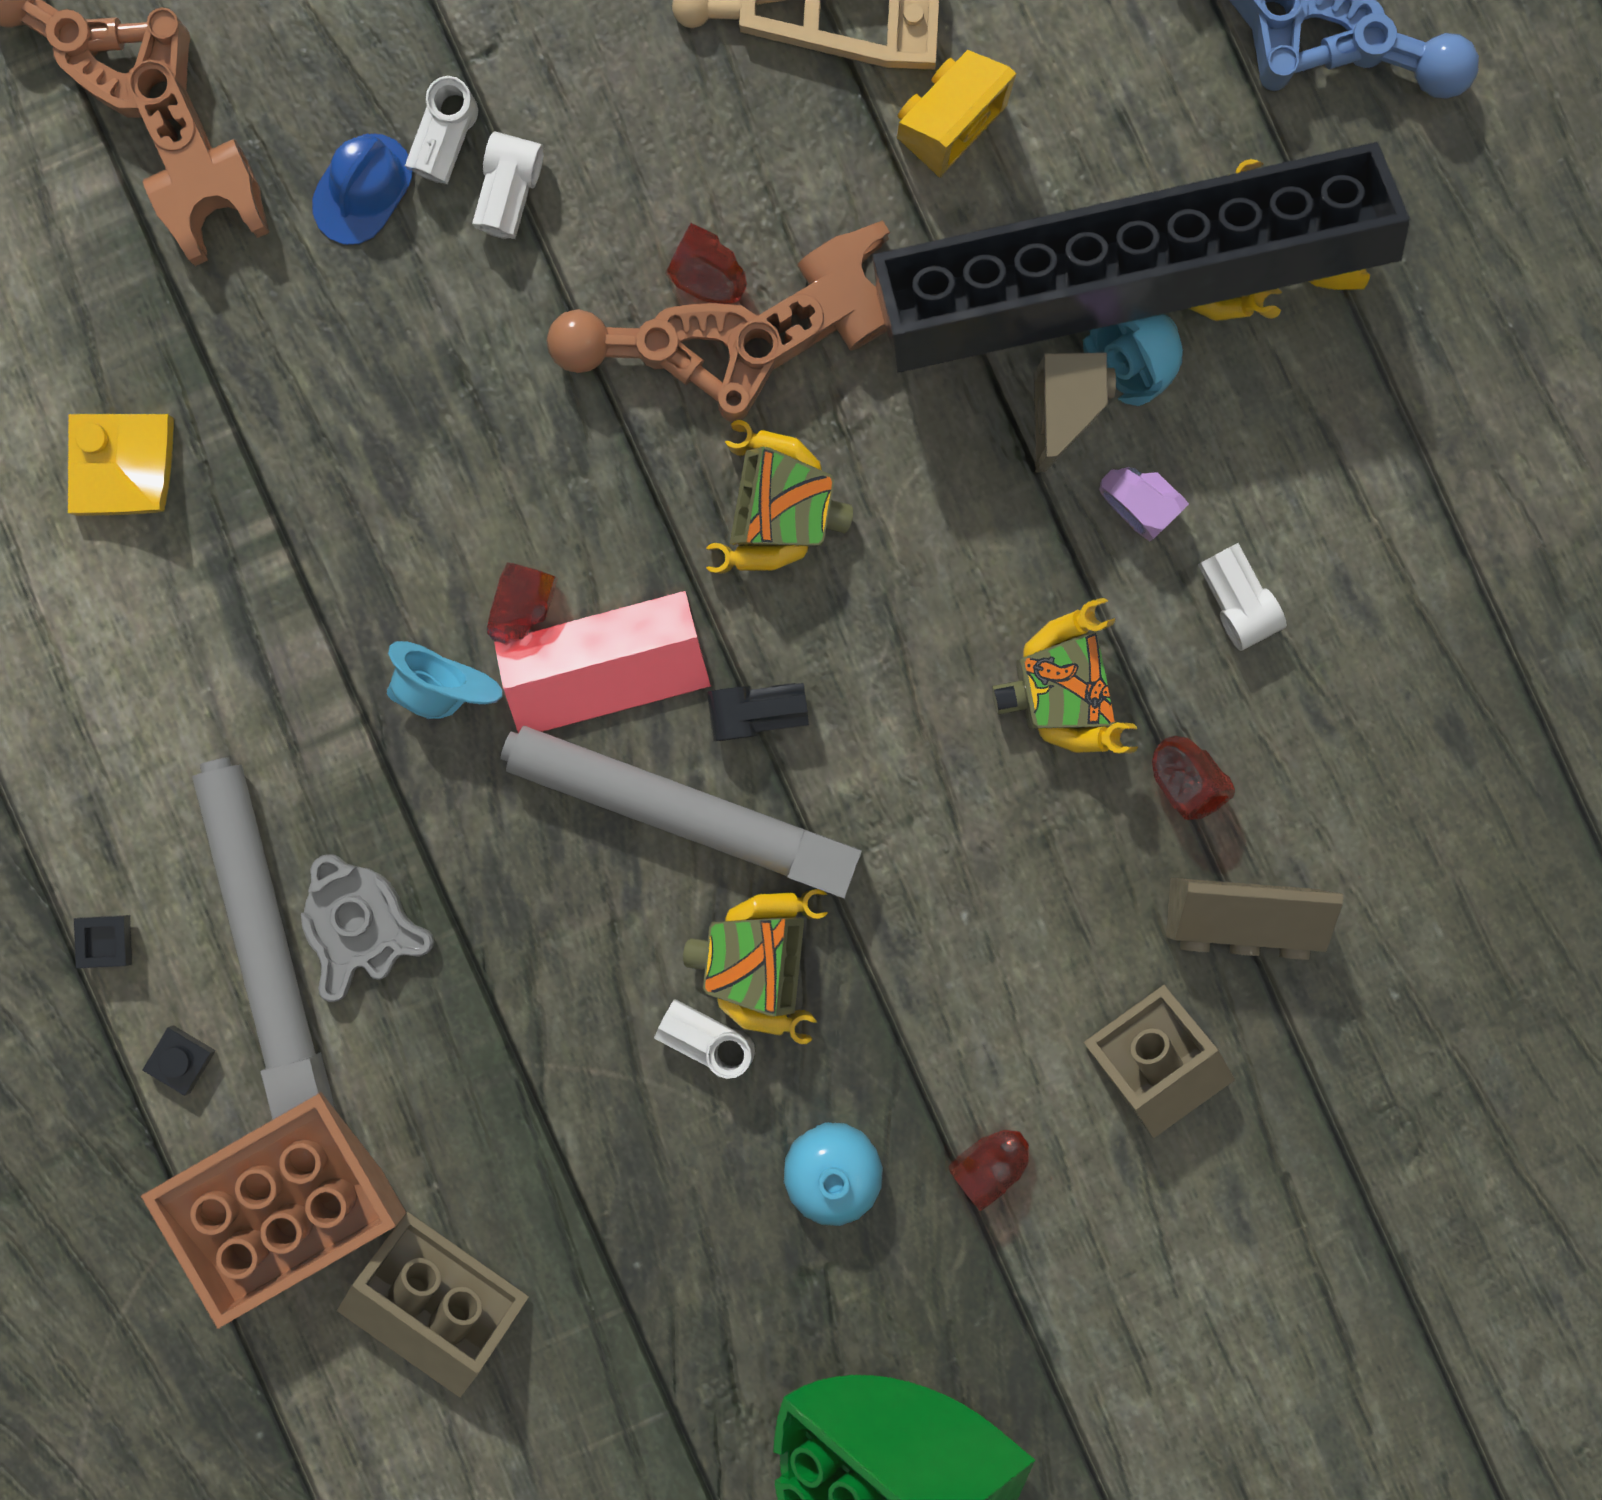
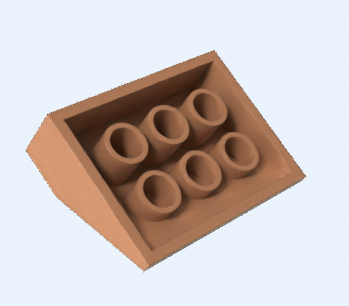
(273, 1208)

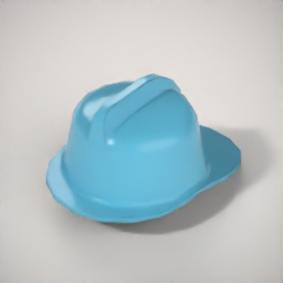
(434, 684)

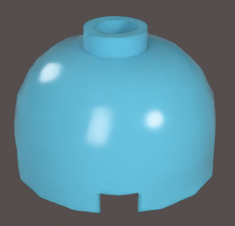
(1143, 354)
(833, 1174)

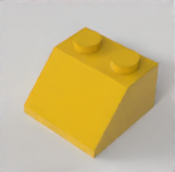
(955, 110)

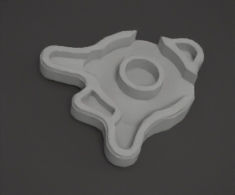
(356, 922)

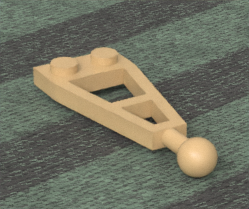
(909, 37)

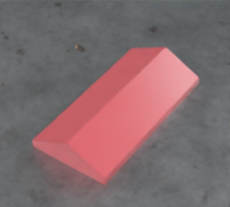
(603, 664)

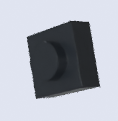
(102, 941)
(178, 1060)

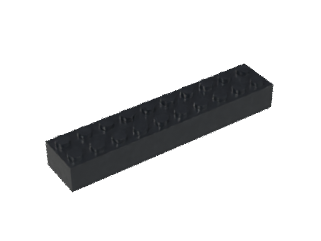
(1140, 256)

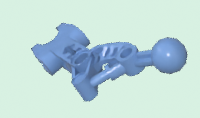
(1441, 66)

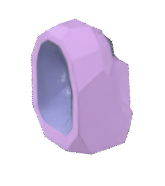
(1142, 500)

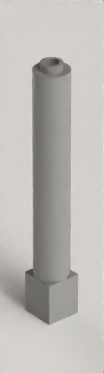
(681, 810)
(290, 1060)

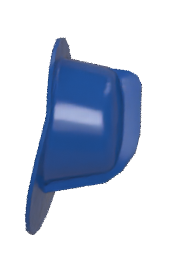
(361, 188)

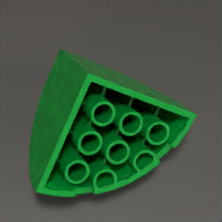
(891, 1443)

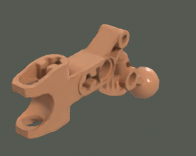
(195, 173)
(834, 300)

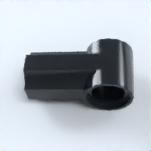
(745, 711)

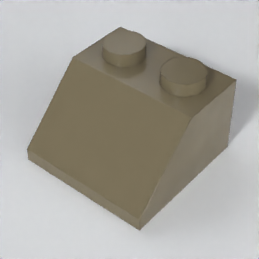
(1067, 400)
(1159, 1061)

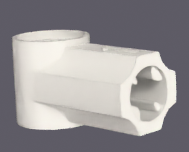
(440, 134)
(509, 169)
(1247, 609)
(700, 1037)

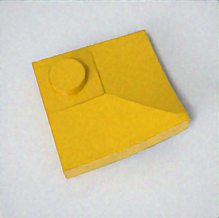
(119, 463)

